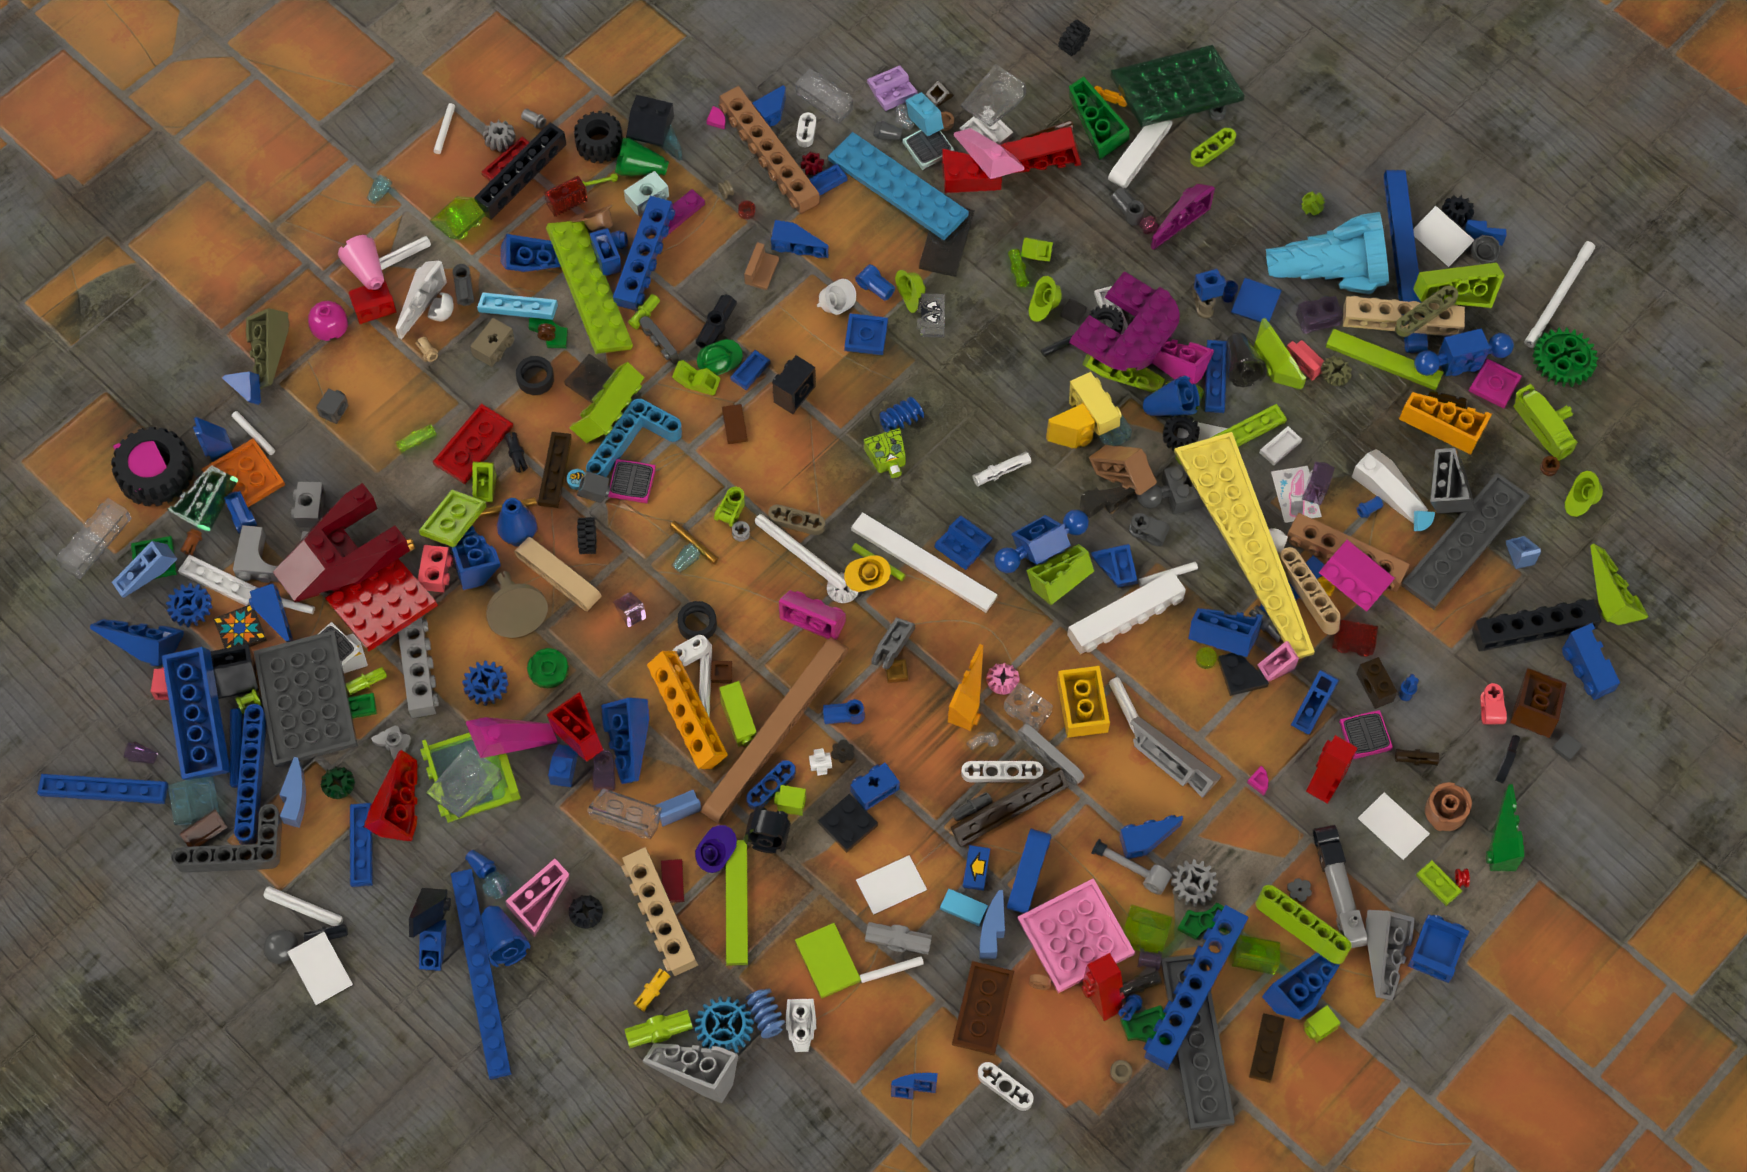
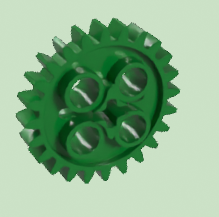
(1565, 357)

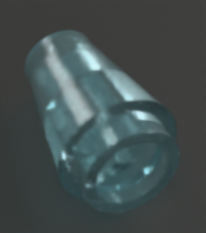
(379, 188)
(686, 557)

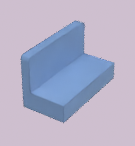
(679, 807)

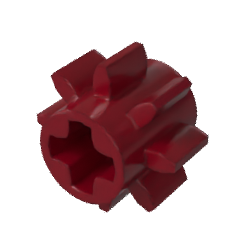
(812, 163)

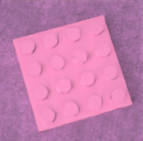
(1074, 933)

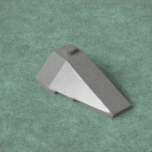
(1386, 940)

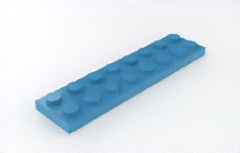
(898, 186)

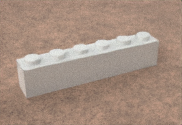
(1126, 612)

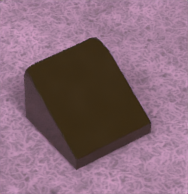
(939, 93)

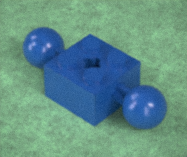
(1463, 353)
(1041, 540)

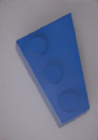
(1225, 631)
(1589, 663)

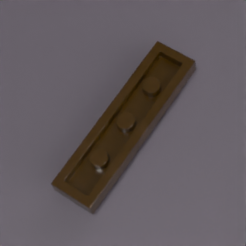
(554, 469)

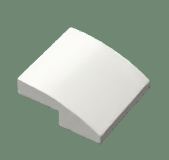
(997, 132)

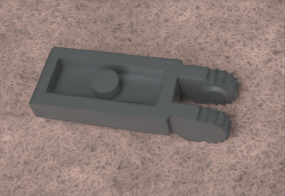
(658, 338)
(893, 642)

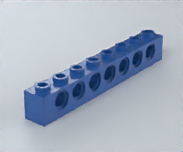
(1164, 1054)

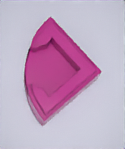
(716, 118)
(1259, 780)

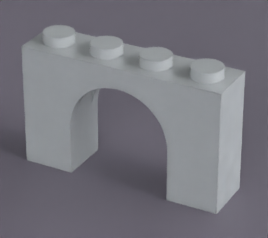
(248, 558)

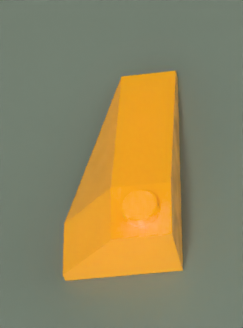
(966, 700)

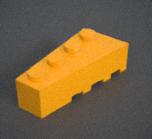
(1445, 421)

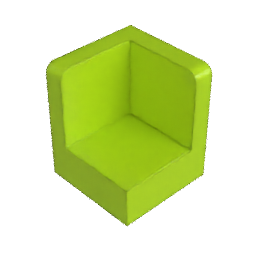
(1036, 249)

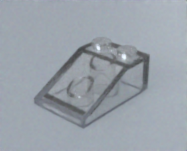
(995, 96)
(465, 782)

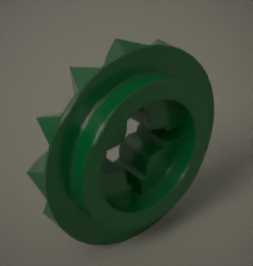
(336, 791)

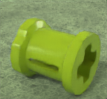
(245, 701)

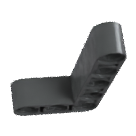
(237, 852)

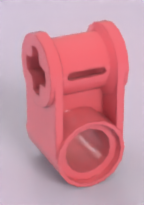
(1493, 709)

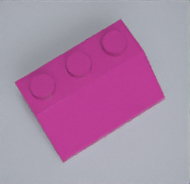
(1356, 575)
(811, 614)

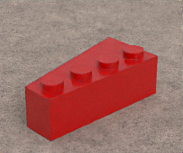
(1046, 150)

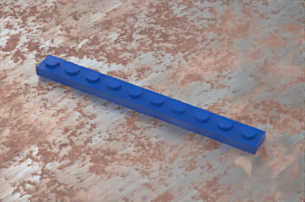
(480, 974)

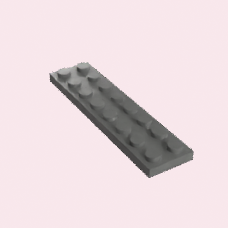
(1465, 541)
(1200, 1055)

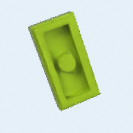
(1438, 883)

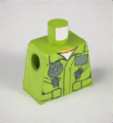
(886, 452)

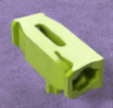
(1546, 422)

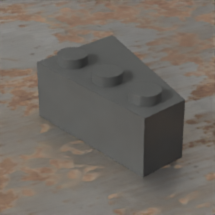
(1450, 484)

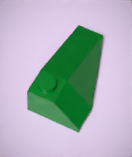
(1506, 845)

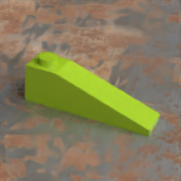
(1141, 379)
(1612, 592)

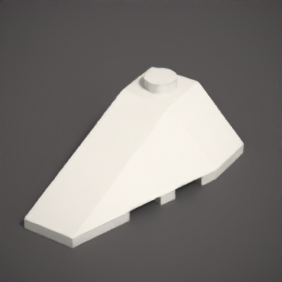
(423, 289)
(1386, 481)

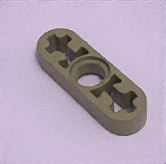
(812, 519)

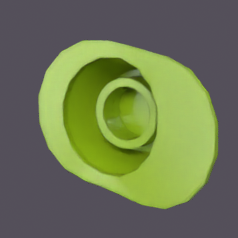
(910, 287)
(1045, 298)
(1583, 494)

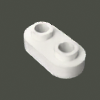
(689, 650)

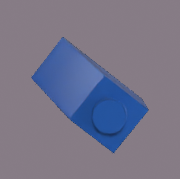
(772, 105)
(605, 252)
(562, 766)

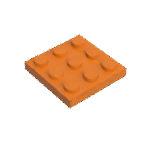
(253, 469)

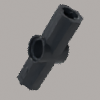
(720, 313)

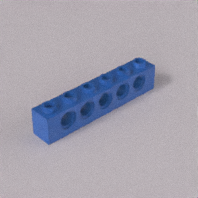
(654, 209)

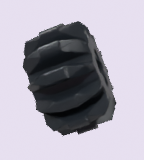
(1458, 209)

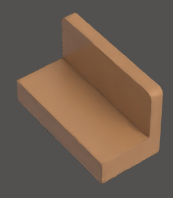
(760, 267)

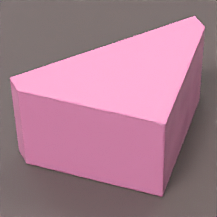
(1279, 662)

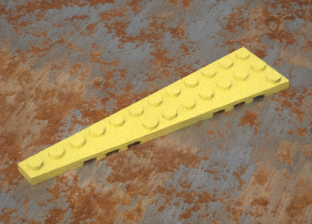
(1229, 497)

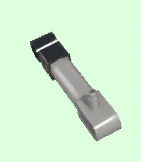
(1333, 864)

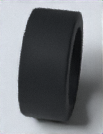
(534, 362)
(692, 607)

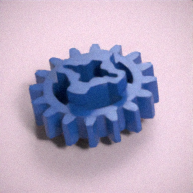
(184, 612)
(495, 678)

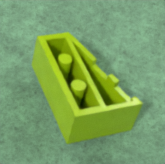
(1060, 573)

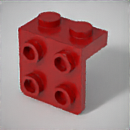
(371, 303)

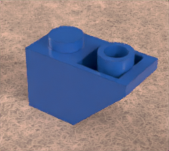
(432, 946)

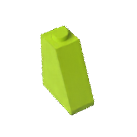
(737, 713)

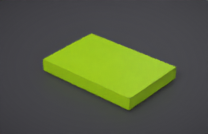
(452, 518)
(827, 960)

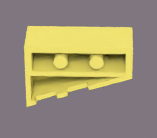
(1089, 391)

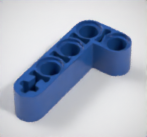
(1029, 870)

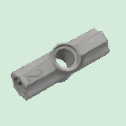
(898, 938)

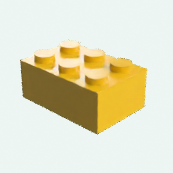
(1083, 701)

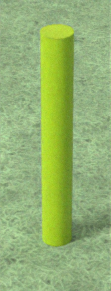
(864, 553)

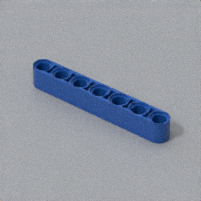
(247, 766)

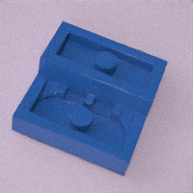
(1256, 301)
(963, 542)
(906, 1085)

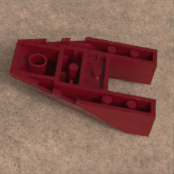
(329, 556)

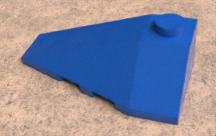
(527, 254)
(474, 559)
(139, 640)
(627, 728)
(1301, 988)

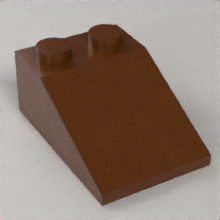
(1538, 703)

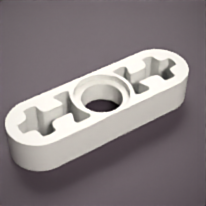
(1005, 1077)

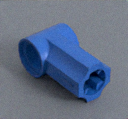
(871, 279)
(240, 513)
(841, 712)

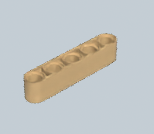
(557, 574)
(1316, 596)

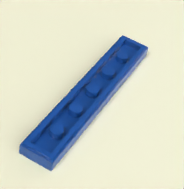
(102, 788)

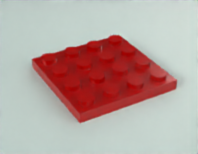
(381, 604)

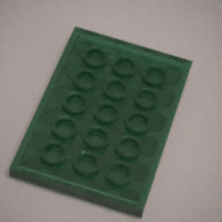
(1177, 85)

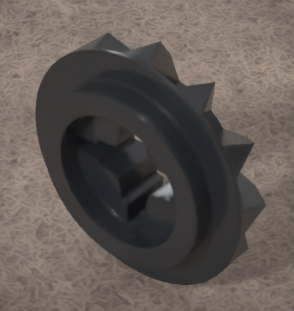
(580, 919)

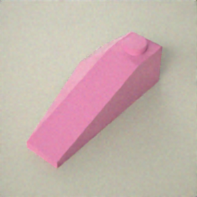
(988, 155)

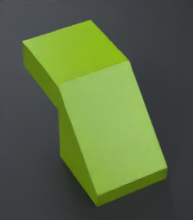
(697, 380)

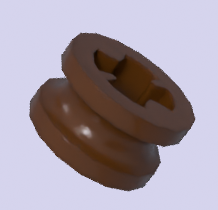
(546, 332)
(1550, 460)

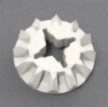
(841, 596)

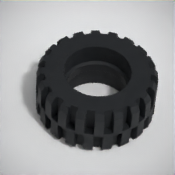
(162, 486)

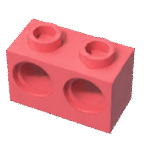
(430, 568)

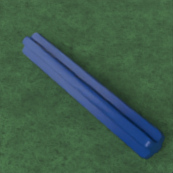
(235, 745)

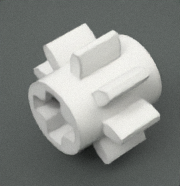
(820, 761)

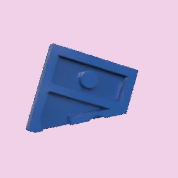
(1117, 564)

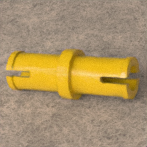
(651, 990)

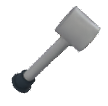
(1155, 879)

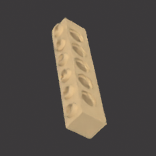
(1374, 319)
(684, 958)

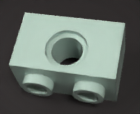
(636, 194)

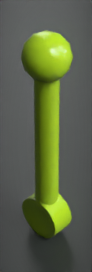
(613, 178)

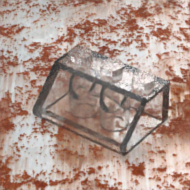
(625, 813)

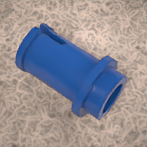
(1367, 508)
(1132, 1004)

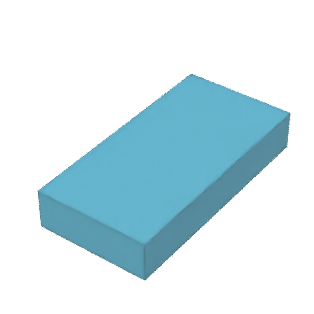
(963, 907)

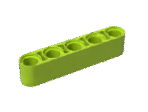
(1303, 924)

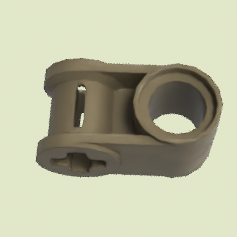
(1205, 308)

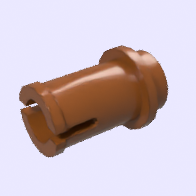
(191, 541)

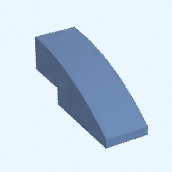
(293, 795)
(992, 928)

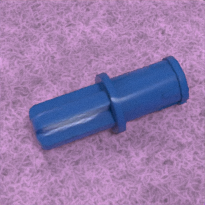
(1408, 688)

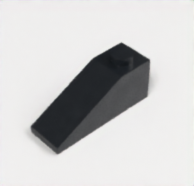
(428, 910)

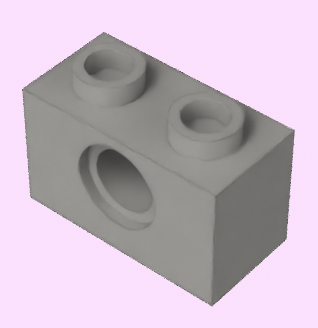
(308, 493)

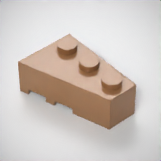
(1124, 465)

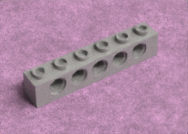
(418, 704)

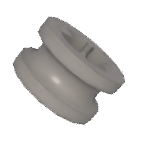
(740, 537)

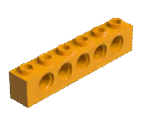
(687, 710)

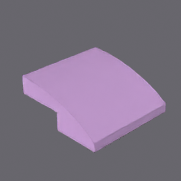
(892, 87)

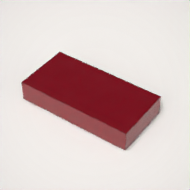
(673, 879)

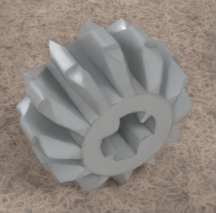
(499, 135)

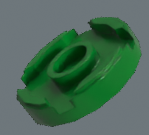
(548, 668)

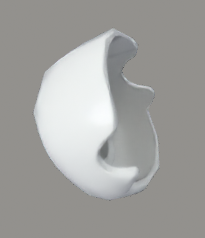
(441, 308)

